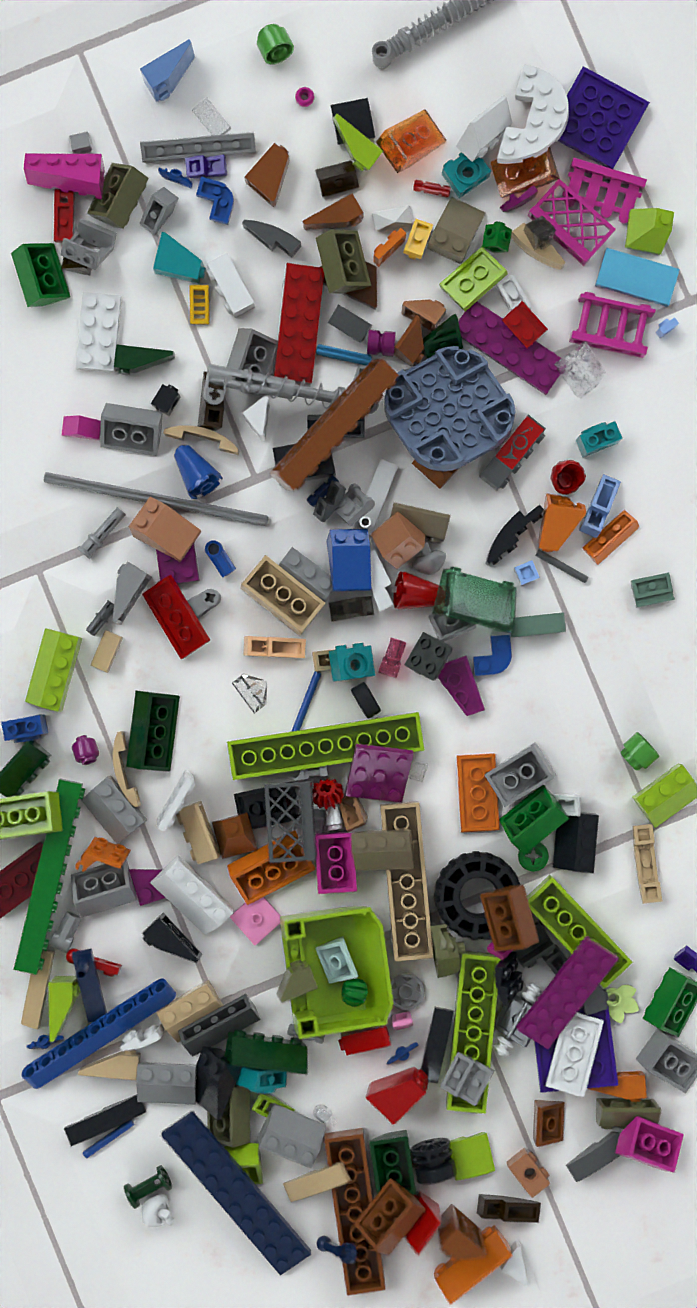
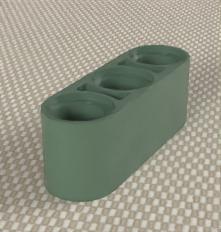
(539, 624)

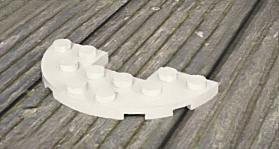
(545, 121)

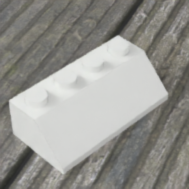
(192, 896)

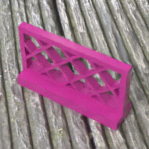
(562, 236)

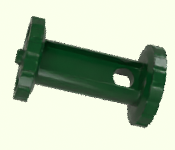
(147, 1187)

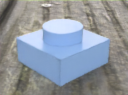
(666, 326)
(526, 572)

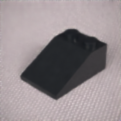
(254, 804)
(167, 937)
(215, 1080)

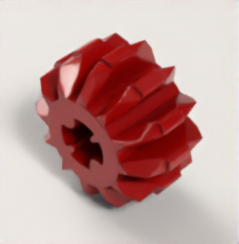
(327, 793)

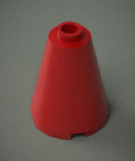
(413, 592)

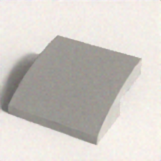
(467, 1078)

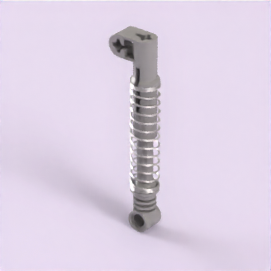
(406, 38)

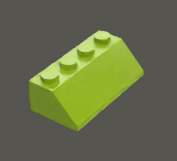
(53, 670)

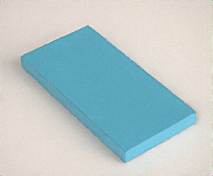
(637, 277)

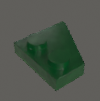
(443, 336)

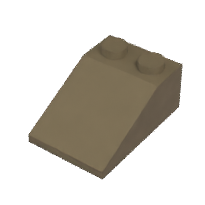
(455, 230)

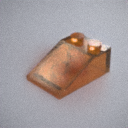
(410, 140)
(521, 176)

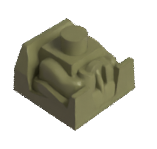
(445, 951)

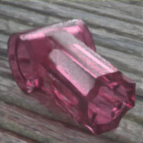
(391, 662)

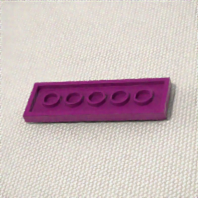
(493, 338)
(567, 992)

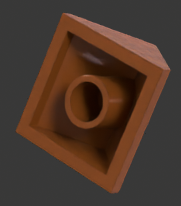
(548, 1122)

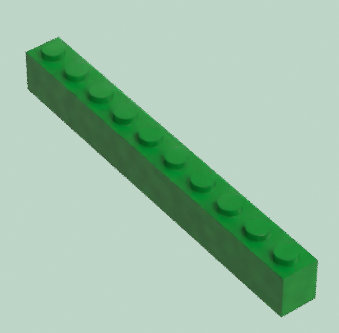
(47, 881)

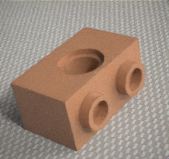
(532, 1183)

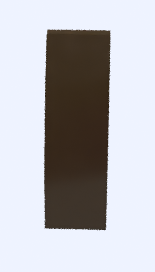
(508, 1208)

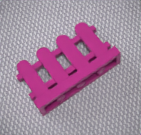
(613, 188)

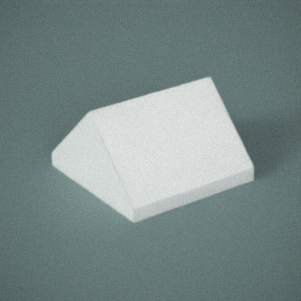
(257, 417)

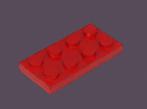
(176, 617)

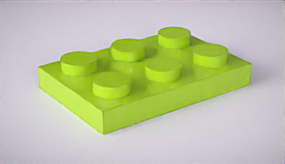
(473, 278)

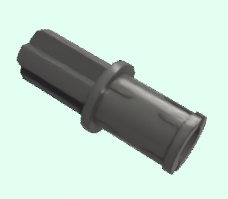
(100, 618)

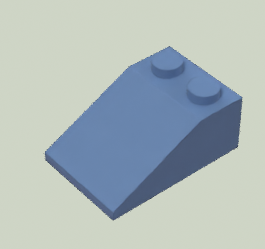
(166, 71)

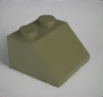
(296, 981)

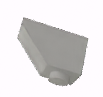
(158, 210)

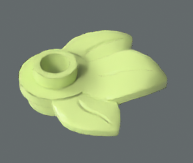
(622, 1003)

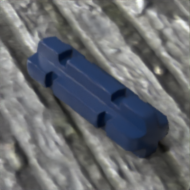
(321, 491)

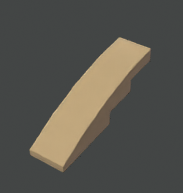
(316, 1181)

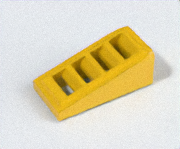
(192, 288)

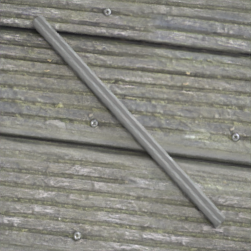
(143, 496)

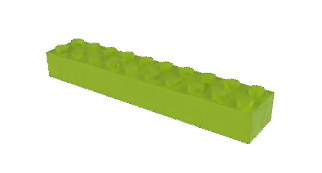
(321, 745)

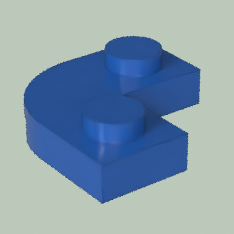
(221, 197)
(498, 660)

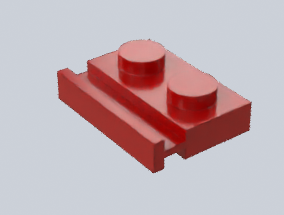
(524, 324)

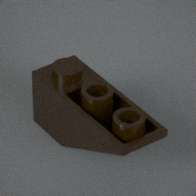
(210, 414)

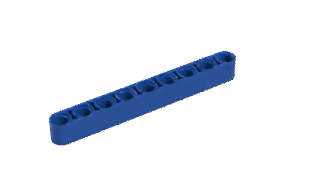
(98, 1033)

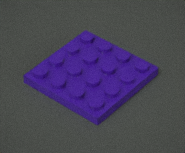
(601, 117)
(603, 1068)

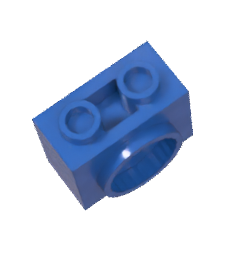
(25, 728)

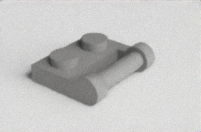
(349, 510)

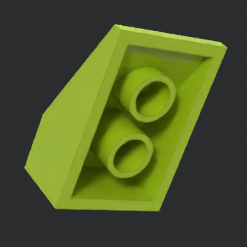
(359, 147)
(62, 997)

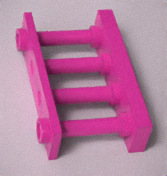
(617, 343)

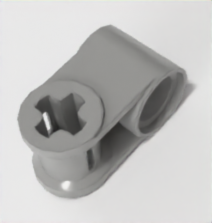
(200, 604)

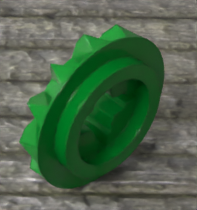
(538, 863)

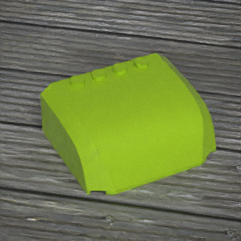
(322, 1009)

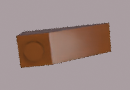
(338, 215)

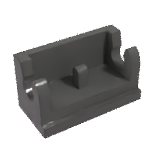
(350, 323)

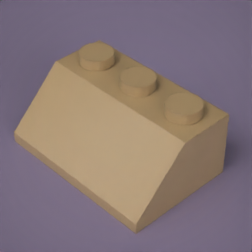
(198, 833)
(189, 1008)

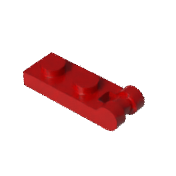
(63, 215)

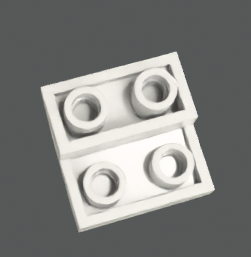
(139, 1039)

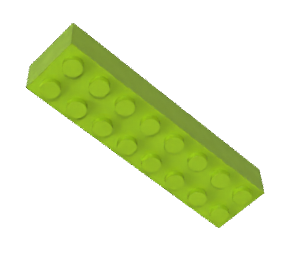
(474, 1019)

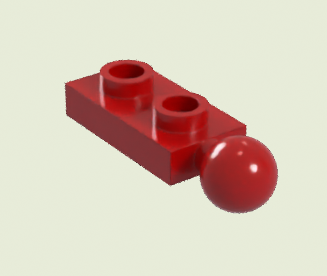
(109, 968)

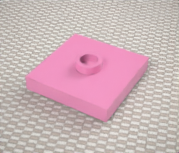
(256, 919)

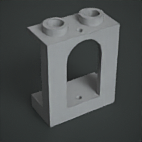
(93, 235)

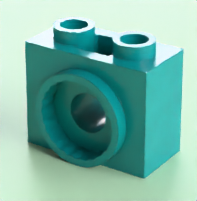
(457, 181)
(598, 438)
(359, 655)
(261, 1080)

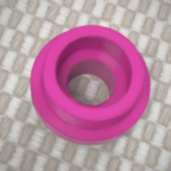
(304, 91)

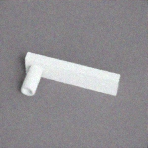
(377, 491)

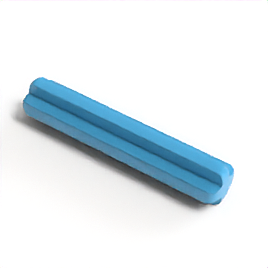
(344, 355)

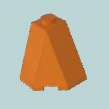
(558, 521)

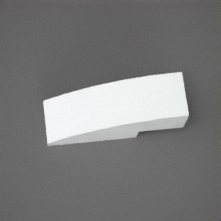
(379, 583)

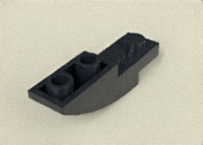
(506, 537)

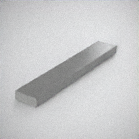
(196, 146)

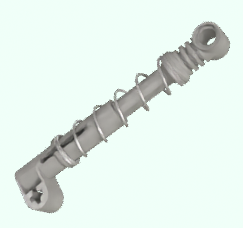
(275, 386)

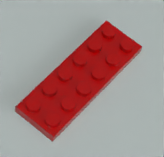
(299, 322)

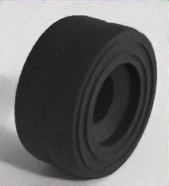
(365, 700)

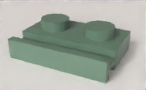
(652, 589)

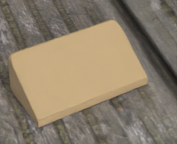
(106, 651)

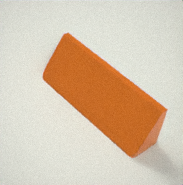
(611, 537)

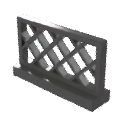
(307, 825)

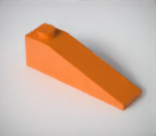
(630, 1086)

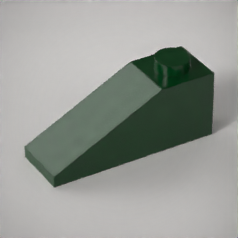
(135, 359)

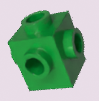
(497, 237)

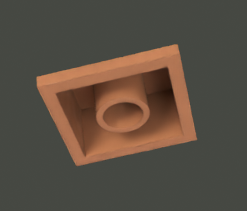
(398, 540)

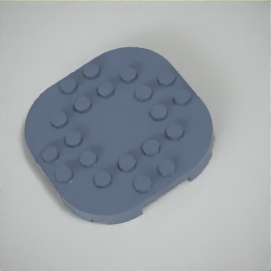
(449, 409)

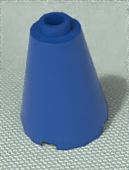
(196, 472)

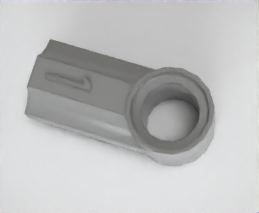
(63, 937)

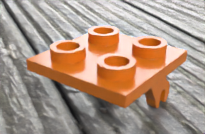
(104, 852)

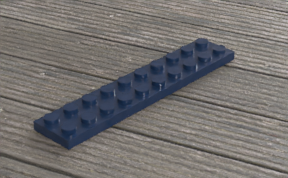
(236, 1192)

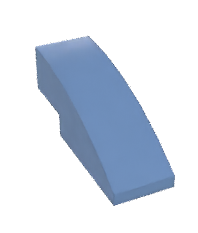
(600, 506)

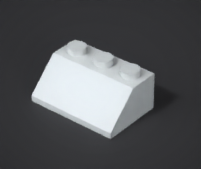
(485, 130)

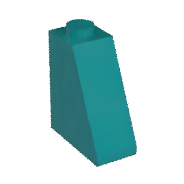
(177, 261)

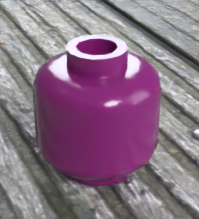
(85, 750)

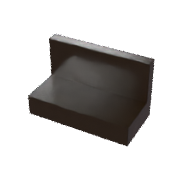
(337, 178)

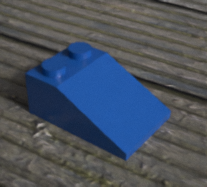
(349, 559)

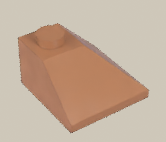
(429, 312)

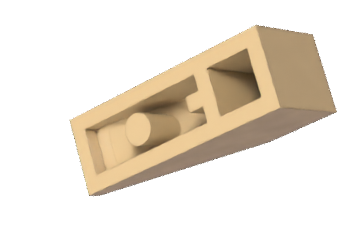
(119, 1066)

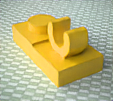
(418, 239)

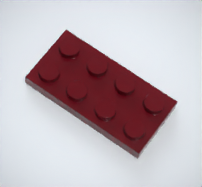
(18, 879)

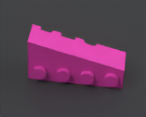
(66, 171)

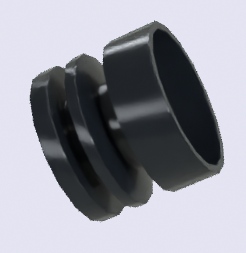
(433, 1161)

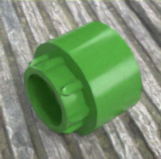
(274, 44)
(639, 752)

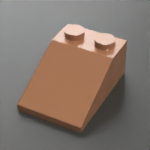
(164, 529)

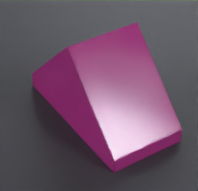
(81, 427)

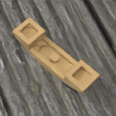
(179, 432)
(130, 793)
(646, 863)

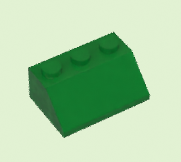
(40, 274)
(533, 819)
(672, 1002)

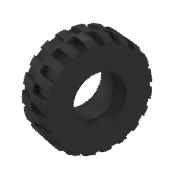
(451, 882)

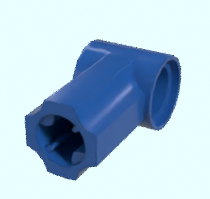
(220, 560)

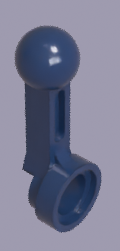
(345, 1252)

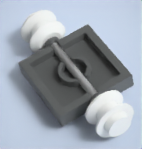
(509, 1018)

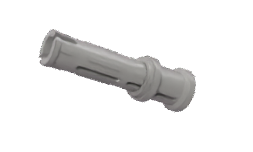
(95, 540)

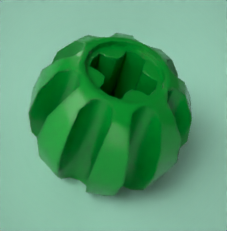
(354, 992)

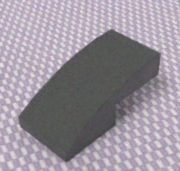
(326, 506)

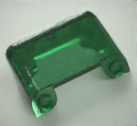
(476, 600)

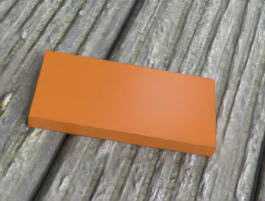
(476, 796)

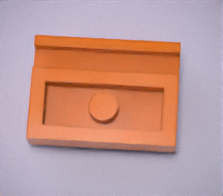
(394, 241)

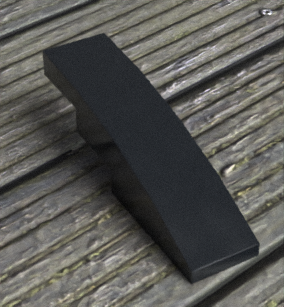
(436, 1043)
(104, 1120)

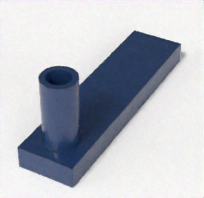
(89, 984)

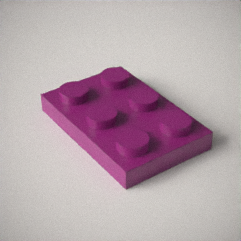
(181, 571)

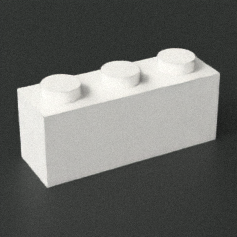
(230, 285)

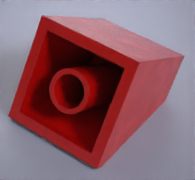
(397, 1093)

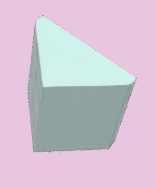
(336, 960)

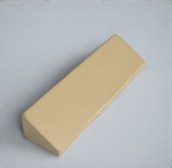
(37, 993)

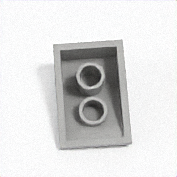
(128, 589)
(520, 774)
(669, 1060)

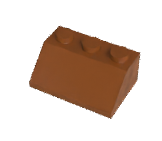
(509, 918)
(389, 1217)

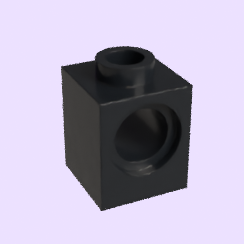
(166, 399)

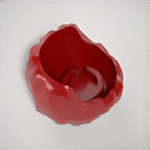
(567, 476)

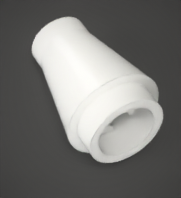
(333, 819)

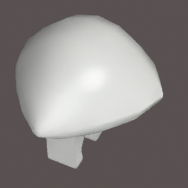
(156, 1211)

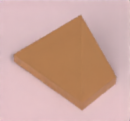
(352, 813)

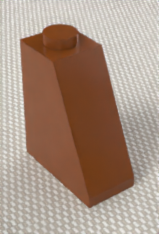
(269, 173)

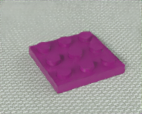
(379, 773)

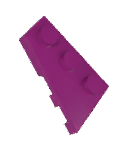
(461, 684)
(144, 889)

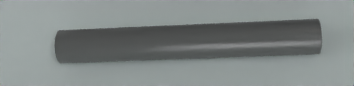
(562, 566)

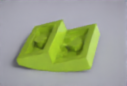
(472, 1156)

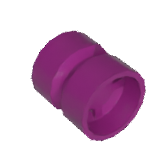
(381, 343)

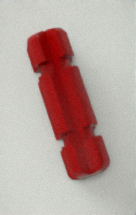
(432, 188)

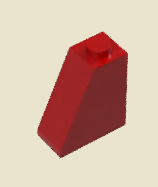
(364, 1039)

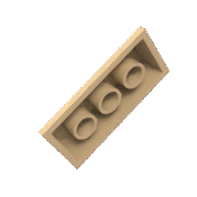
(282, 595)

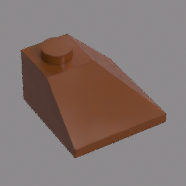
(411, 345)
(234, 835)

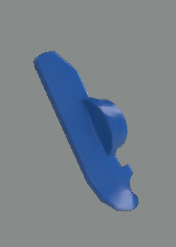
(176, 176)
(44, 1042)
(402, 1053)

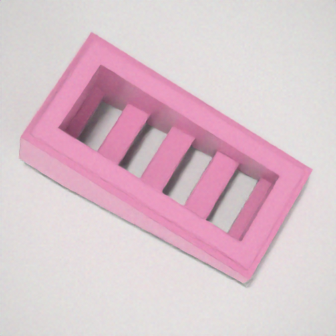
(402, 1020)

